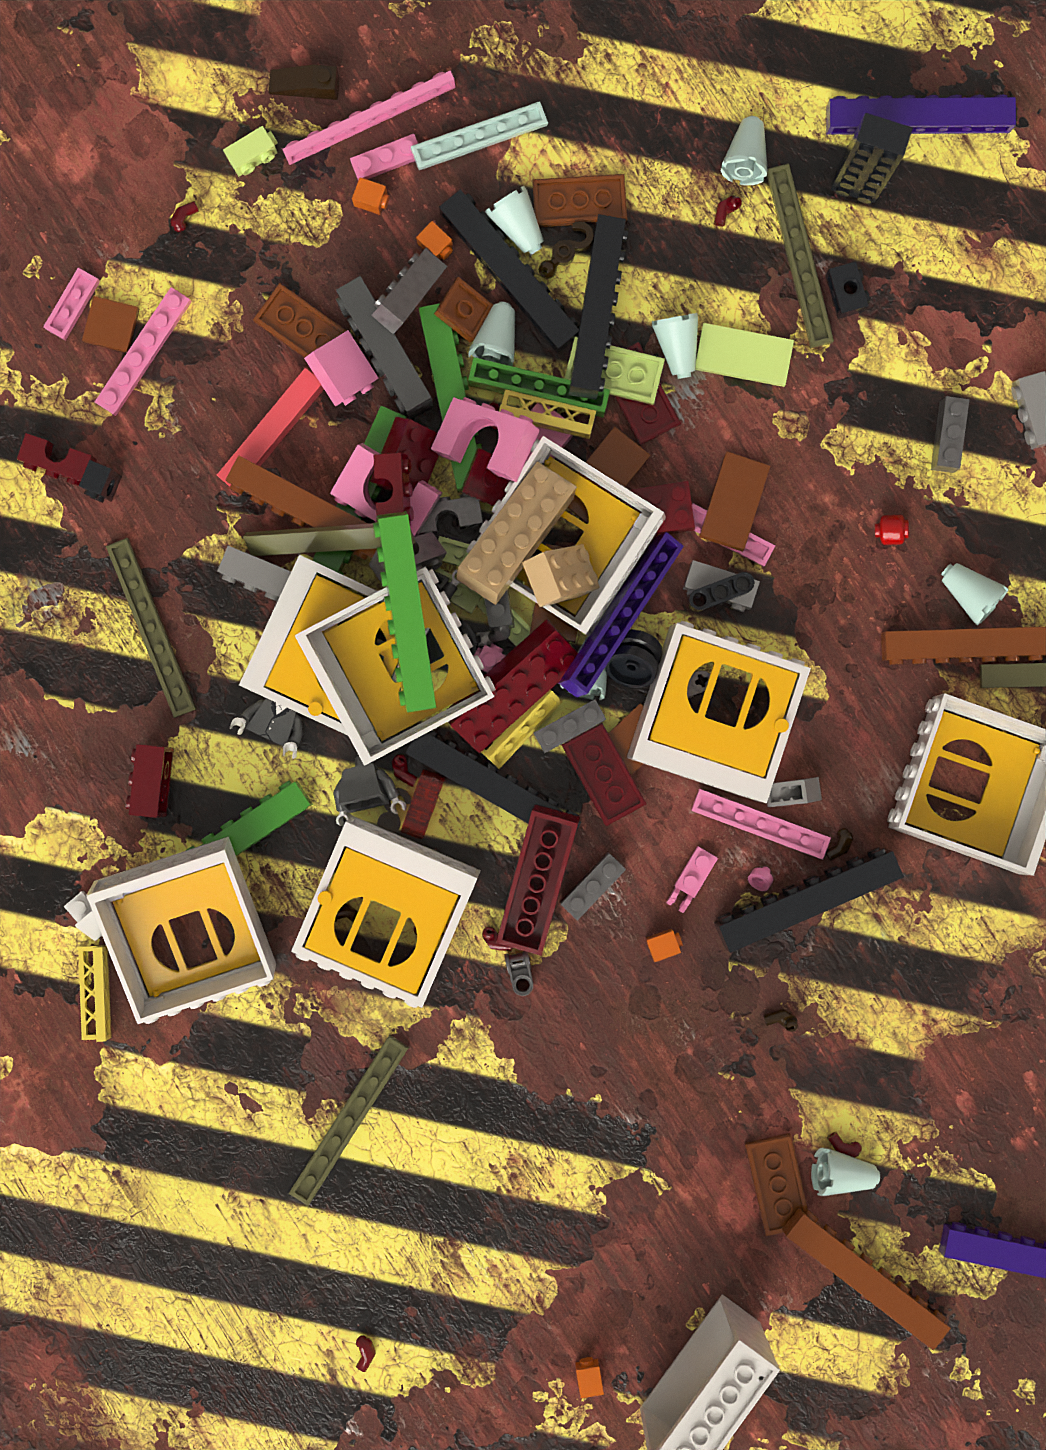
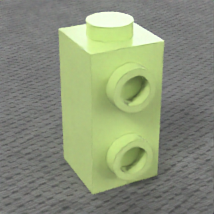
(251, 151)

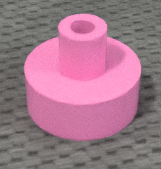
(760, 878)

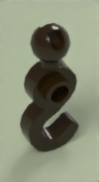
(564, 251)
(389, 820)

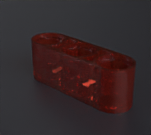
(422, 804)

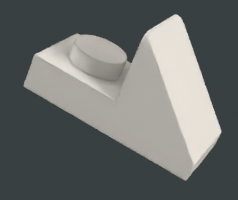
(82, 912)

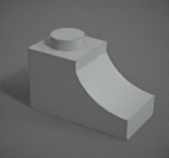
(794, 792)

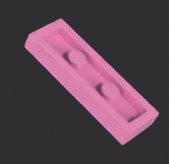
(384, 158)
(71, 304)

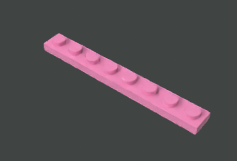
(374, 115)

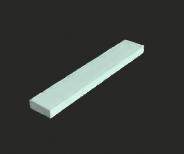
(479, 135)

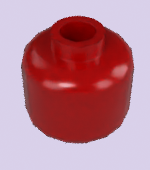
(892, 529)

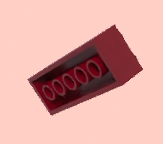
(519, 683)
(538, 879)

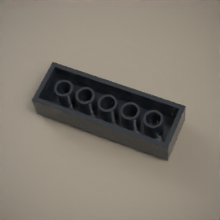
(871, 158)

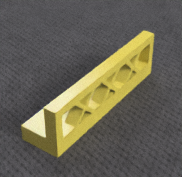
(548, 421)
(517, 733)
(100, 992)

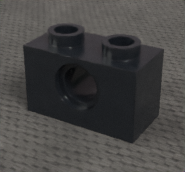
(845, 303)
(100, 482)

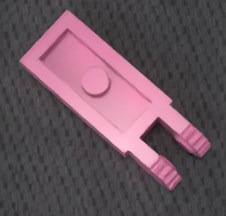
(692, 877)

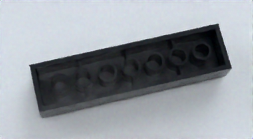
(808, 899)

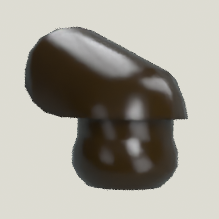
(842, 846)
(346, 911)
(782, 1017)

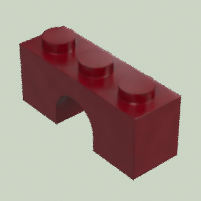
(37, 454)
(396, 469)

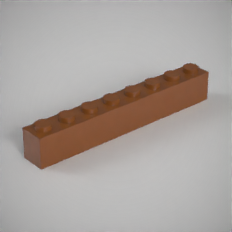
(289, 499)
(963, 645)
(867, 1279)

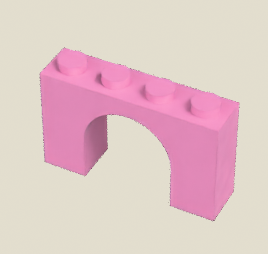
(467, 418)
(353, 489)

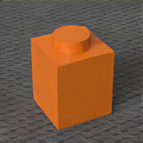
(370, 196)
(435, 241)
(664, 944)
(589, 1377)

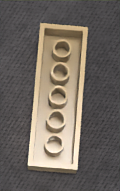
(516, 533)

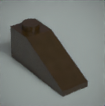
(305, 81)

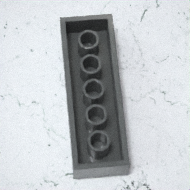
(387, 353)

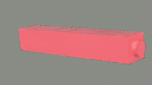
(277, 422)

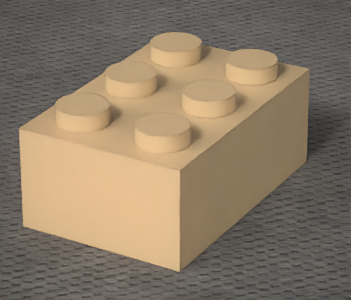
(561, 575)

